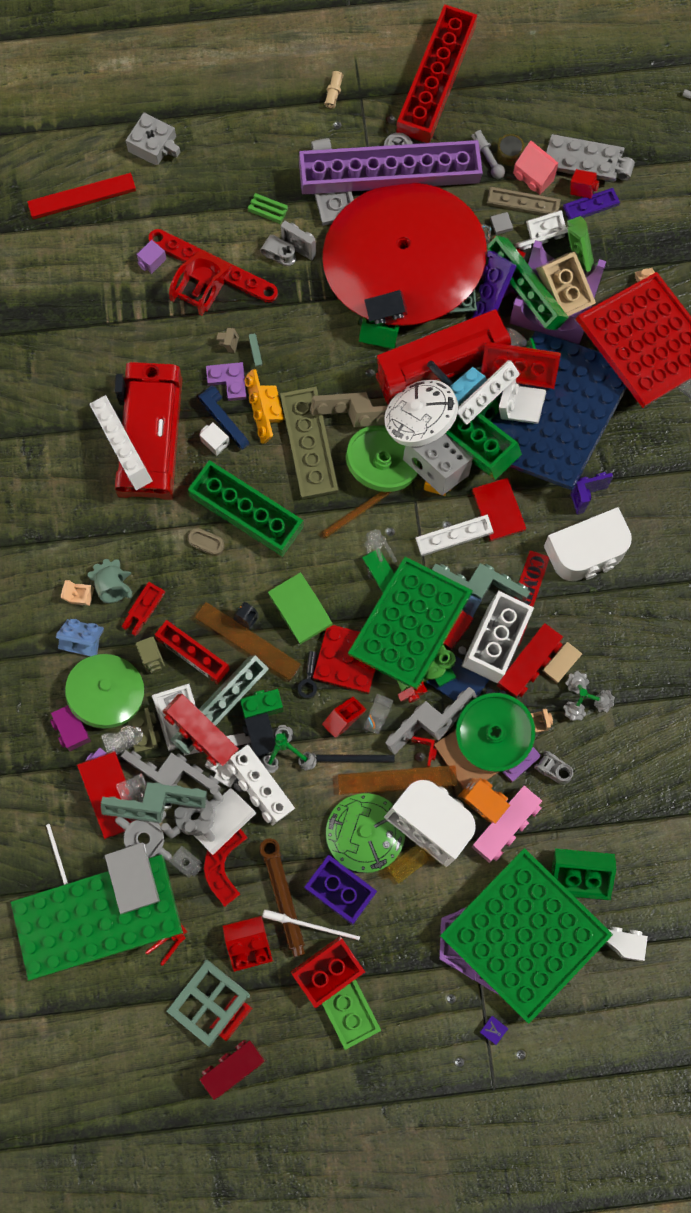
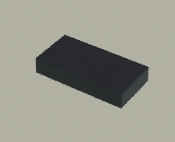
(120, 388)

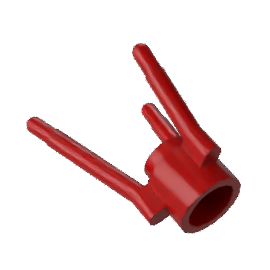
(180, 938)

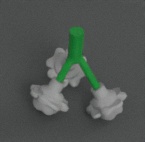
(575, 710)

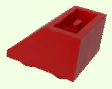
(247, 943)

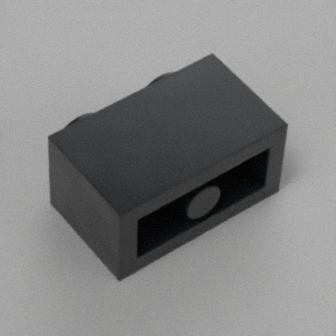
(386, 307)
(260, 734)

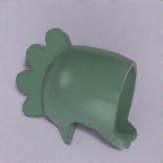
(109, 581)

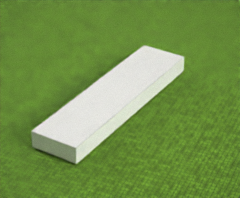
(454, 535)

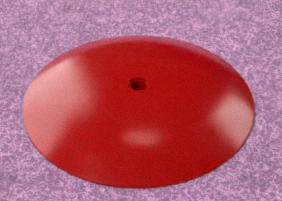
(435, 270)

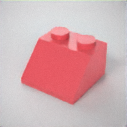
(535, 168)

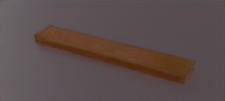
(248, 641)
(395, 779)

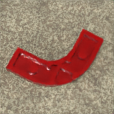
(215, 869)

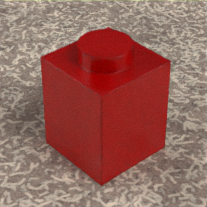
(584, 183)

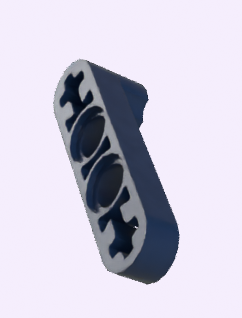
(209, 400)

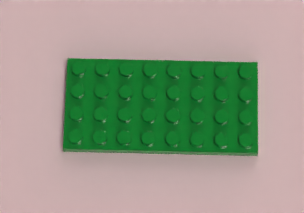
(84, 923)

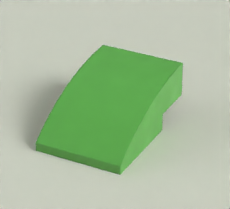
(580, 242)
(300, 608)

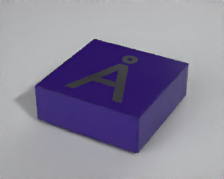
(493, 1030)

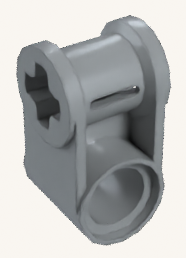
(279, 250)
(553, 767)

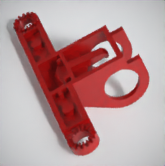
(208, 271)

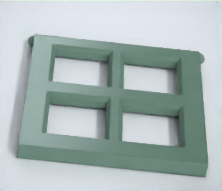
(208, 1003)

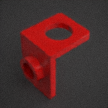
(432, 753)

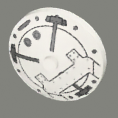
(421, 413)

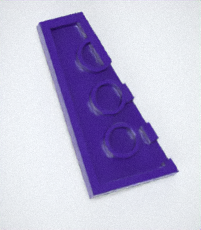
(495, 284)

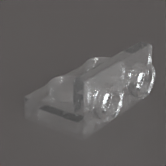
(132, 789)

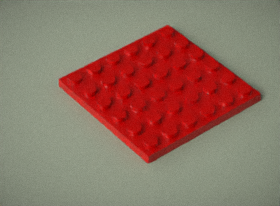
(643, 338)

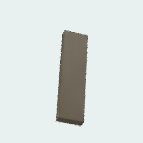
(522, 201)

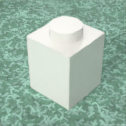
(214, 438)

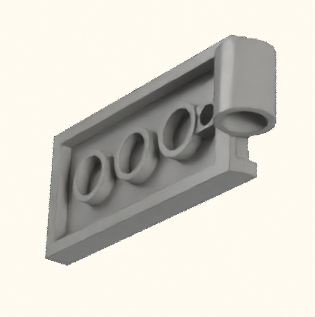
(591, 157)
(330, 203)

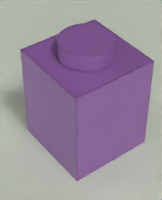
(151, 257)

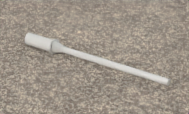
(56, 854)
(285, 919)

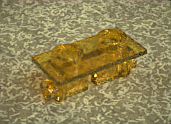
(408, 863)

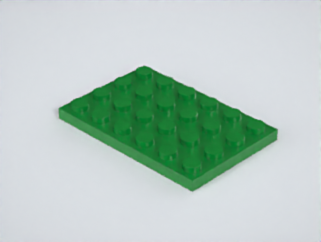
(410, 623)

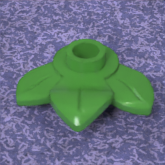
(439, 666)

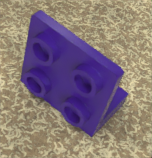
(582, 491)

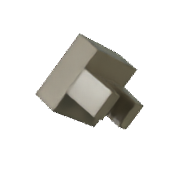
(228, 340)

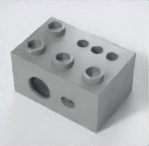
(442, 463)

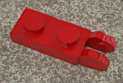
(144, 607)

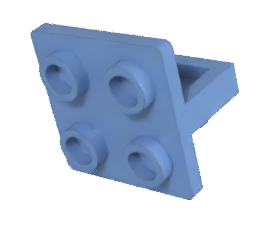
(79, 637)

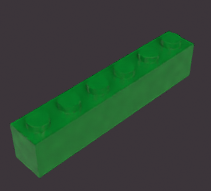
(530, 286)

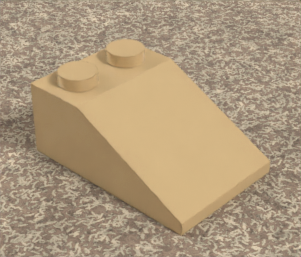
(567, 283)

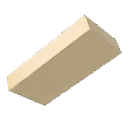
(562, 662)

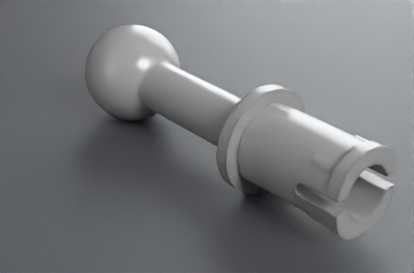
(497, 170)

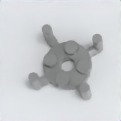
(195, 827)
(154, 831)

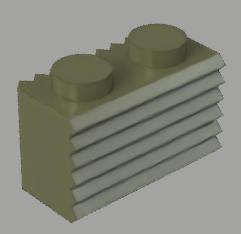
(150, 655)

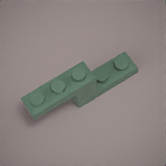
(482, 580)
(154, 802)

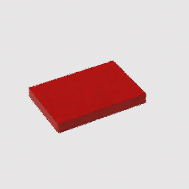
(502, 508)

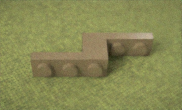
(355, 404)

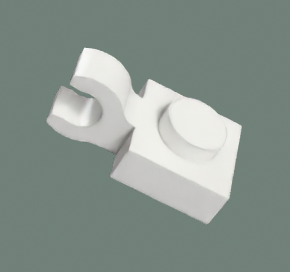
(222, 774)

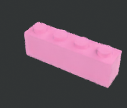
(497, 835)

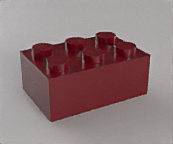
(232, 1069)

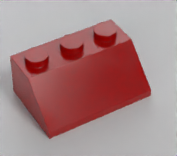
(327, 972)

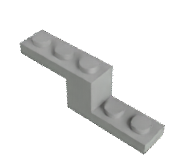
(430, 720)
(171, 770)

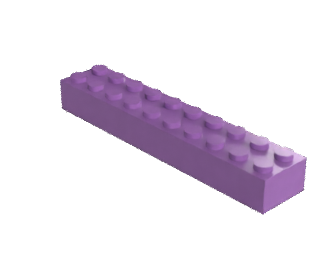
(389, 165)

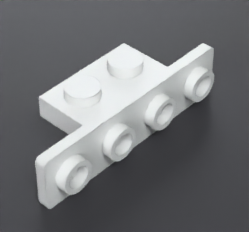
(543, 228)
(487, 392)

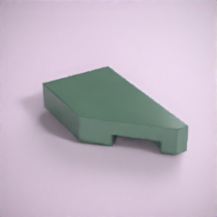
(255, 350)

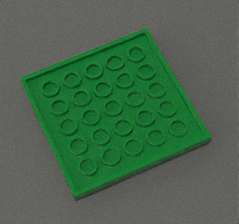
(526, 935)

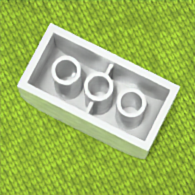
(589, 546)
(497, 637)
(433, 820)

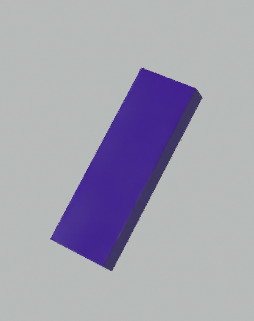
(588, 206)

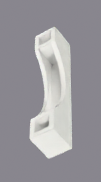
(121, 442)
(628, 945)

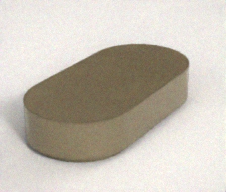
(206, 542)

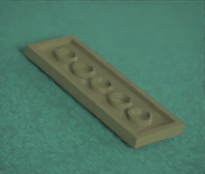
(308, 444)

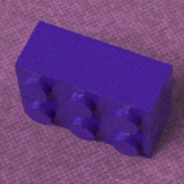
(340, 890)

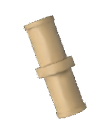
(333, 89)

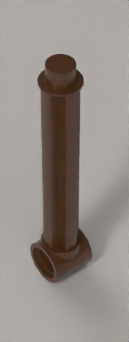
(283, 896)

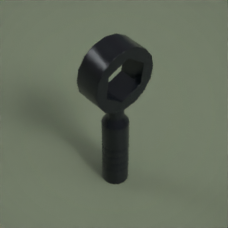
(309, 671)

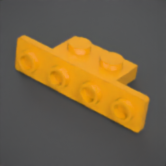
(265, 405)

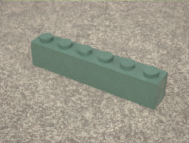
(226, 697)

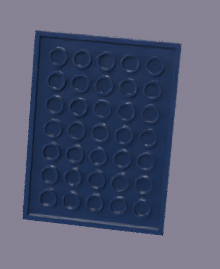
(570, 417)

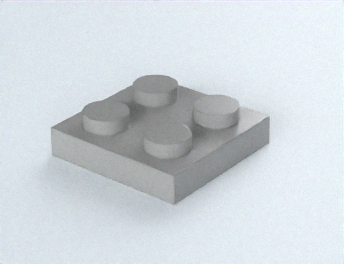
(302, 241)

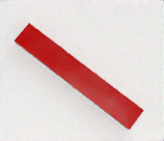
(81, 196)

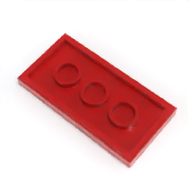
(534, 365)
(100, 780)

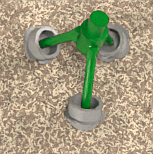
(283, 737)

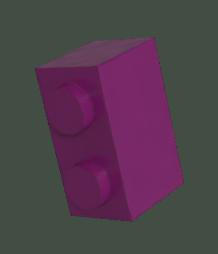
(70, 727)

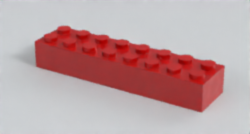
(436, 73)

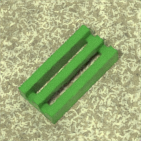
(269, 207)

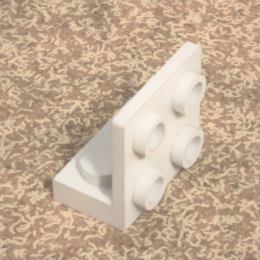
(521, 403)

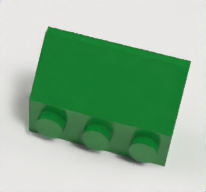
(585, 872)

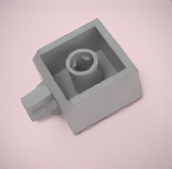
(152, 140)

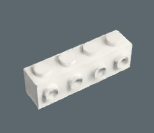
(260, 785)

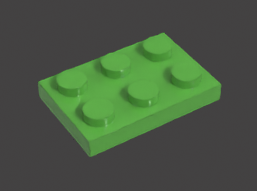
(351, 1015)

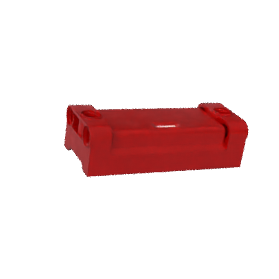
(451, 349)
(152, 426)

